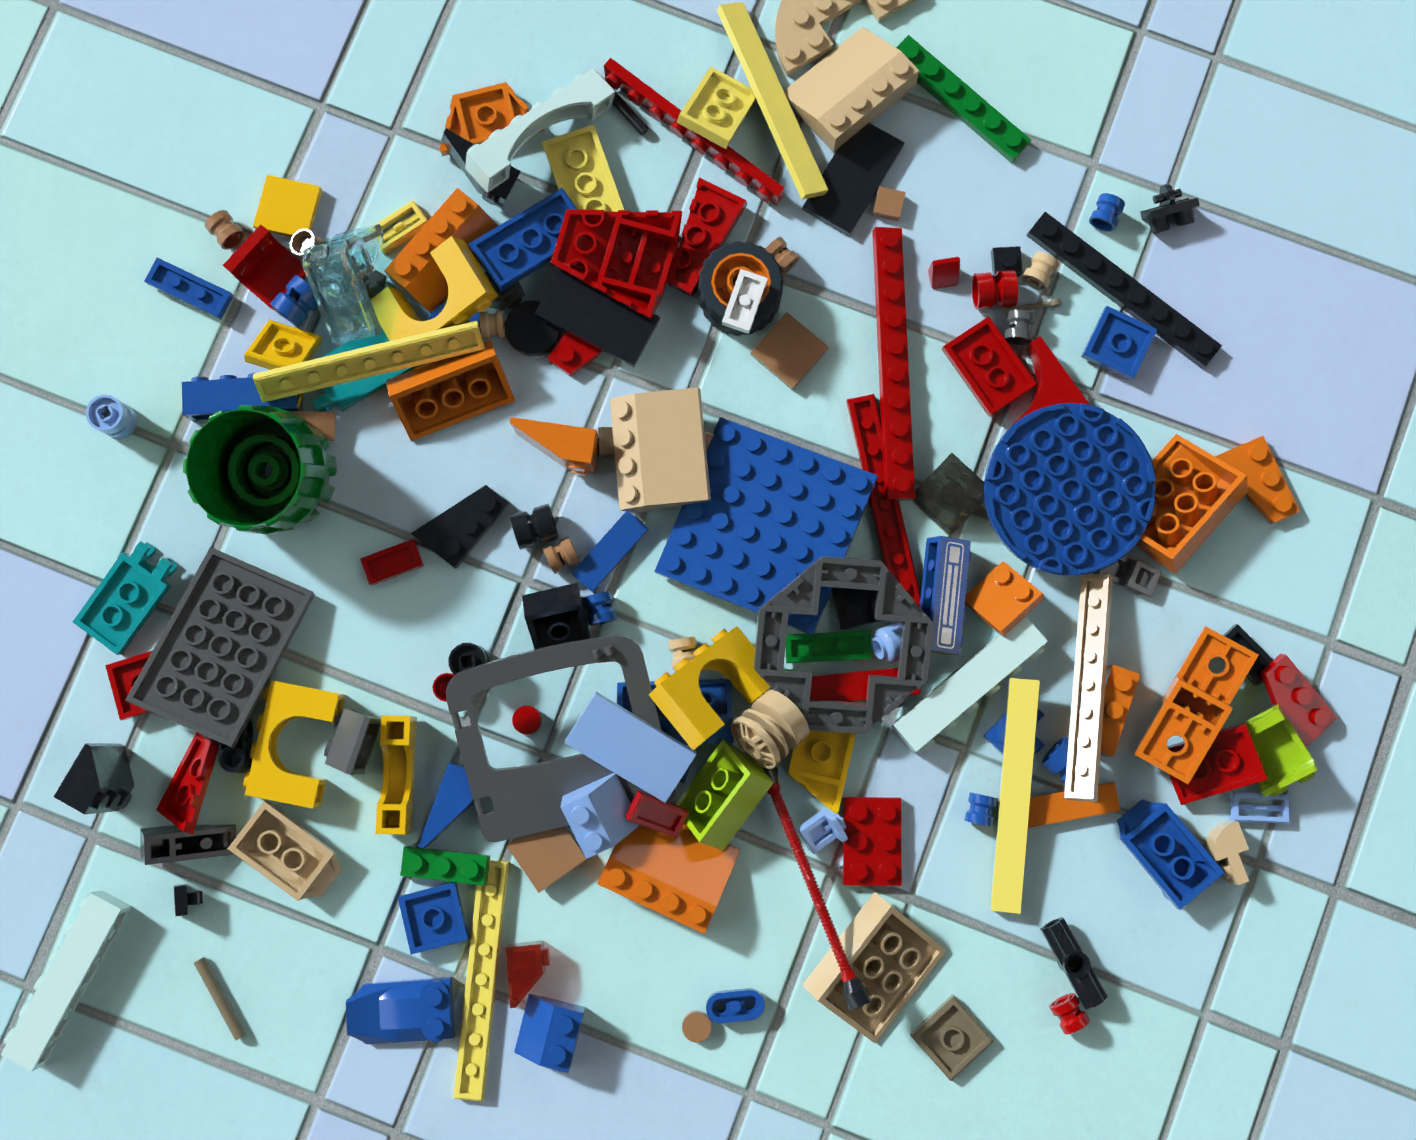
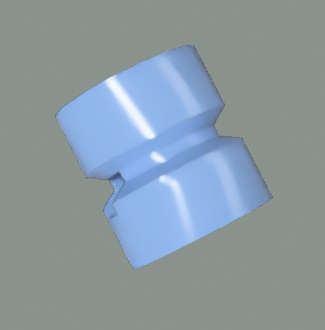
(111, 416)

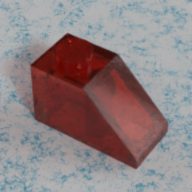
(525, 966)

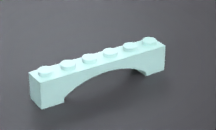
(583, 98)

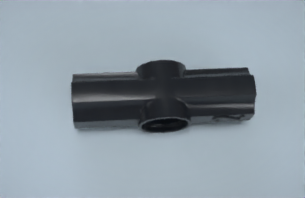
(1083, 977)

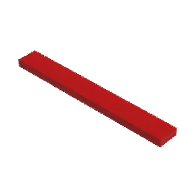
(885, 513)

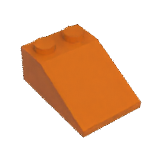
(567, 445)

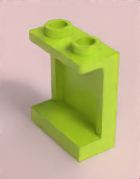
(1280, 751)

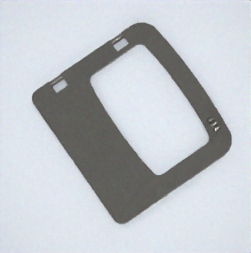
(531, 795)

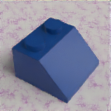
(549, 1032)

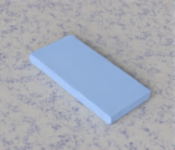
(630, 747)

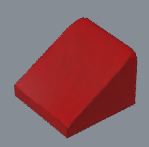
(944, 272)

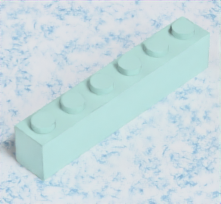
(968, 684)
(65, 980)

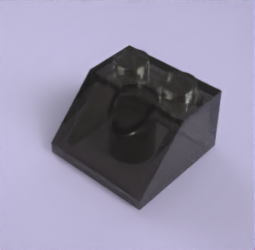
(950, 494)

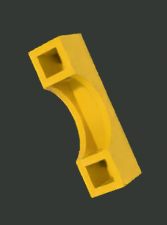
(397, 793)

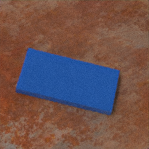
(522, 242)

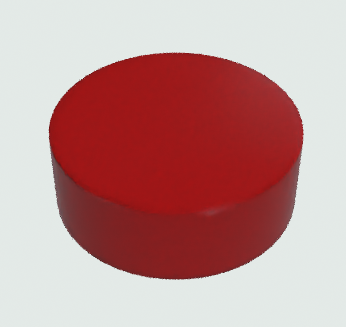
(526, 719)

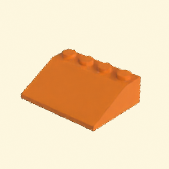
(1191, 500)
(670, 874)

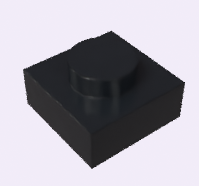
(1006, 259)

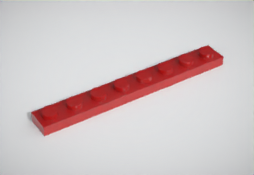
(663, 110)

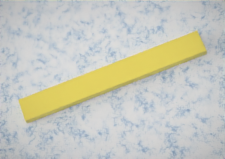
(772, 100)
(368, 361)
(1015, 795)
(481, 984)

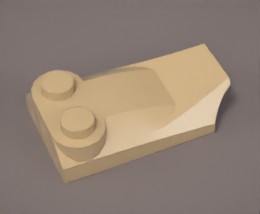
(286, 853)

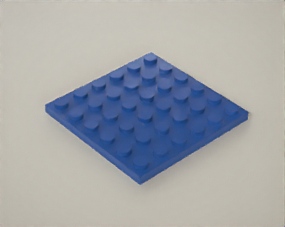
(765, 521)

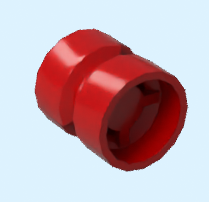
(996, 289)

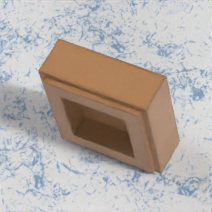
(888, 203)

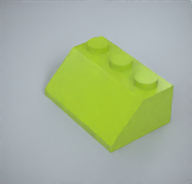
(723, 795)

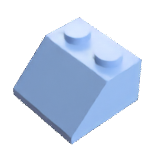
(598, 814)

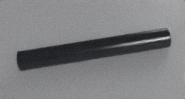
(629, 114)

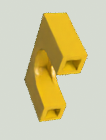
(467, 294)
(680, 693)
(268, 775)

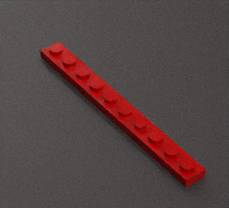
(893, 364)

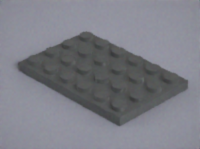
(220, 647)

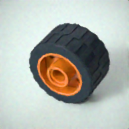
(720, 276)

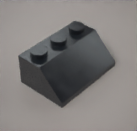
(98, 780)

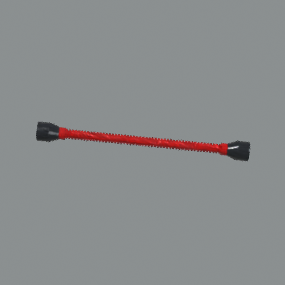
(854, 990)

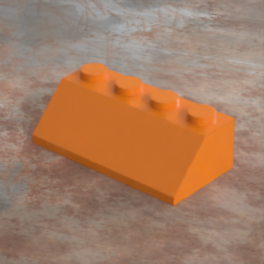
(414, 266)
(449, 391)

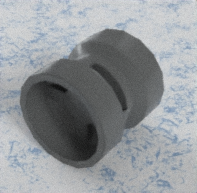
(1019, 327)

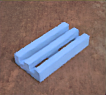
(1235, 807)

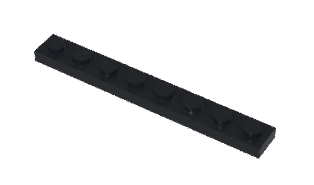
(1124, 290)

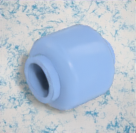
(887, 642)

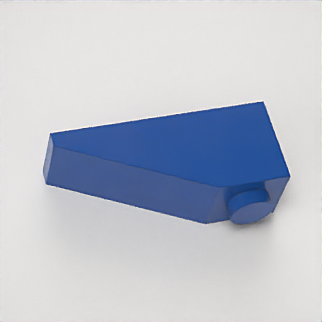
(450, 803)

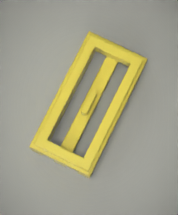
(406, 234)

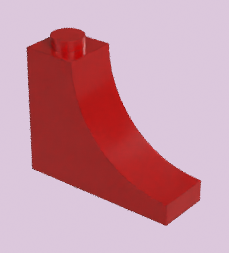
(1052, 380)

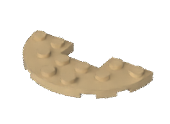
(800, 30)

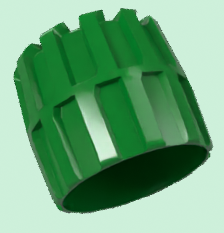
(230, 461)

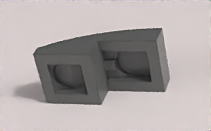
(1133, 575)

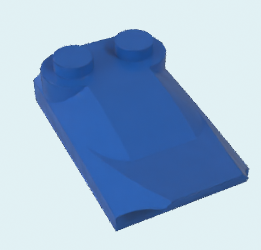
(1168, 851)
(402, 1011)

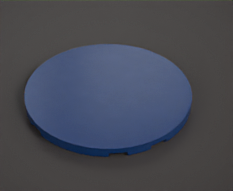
(1070, 489)

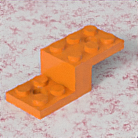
(1196, 705)

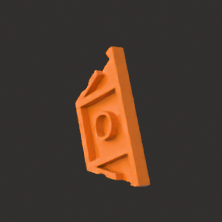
(483, 111)

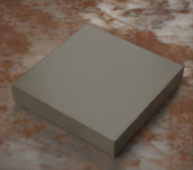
(951, 1037)

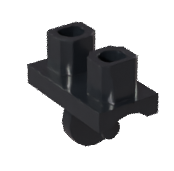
(1182, 209)

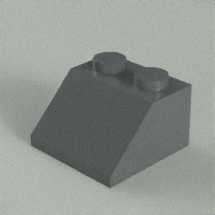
(352, 741)

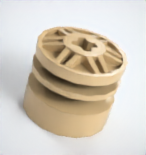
(770, 729)

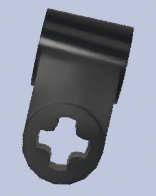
(243, 747)

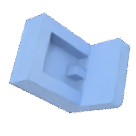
(822, 830)

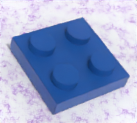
(1119, 343)
(433, 917)

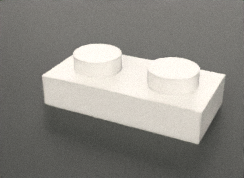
(744, 301)

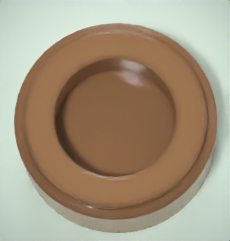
(696, 1026)

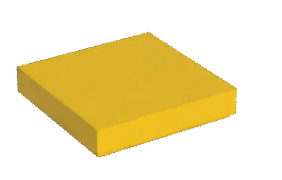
(287, 206)
(282, 346)

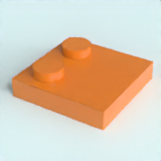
(1003, 598)

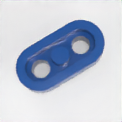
(735, 1008)

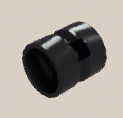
(532, 527)
(467, 656)

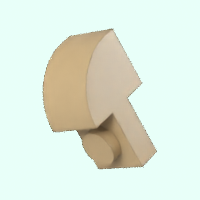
(1225, 844)

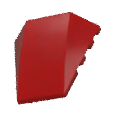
(620, 253)

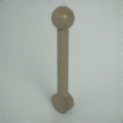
(1053, 303)

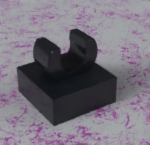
(183, 899)

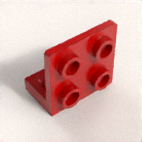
(264, 265)

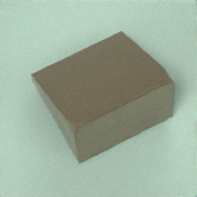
(606, 443)

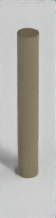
(219, 998)

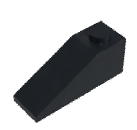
(458, 148)
(171, 844)

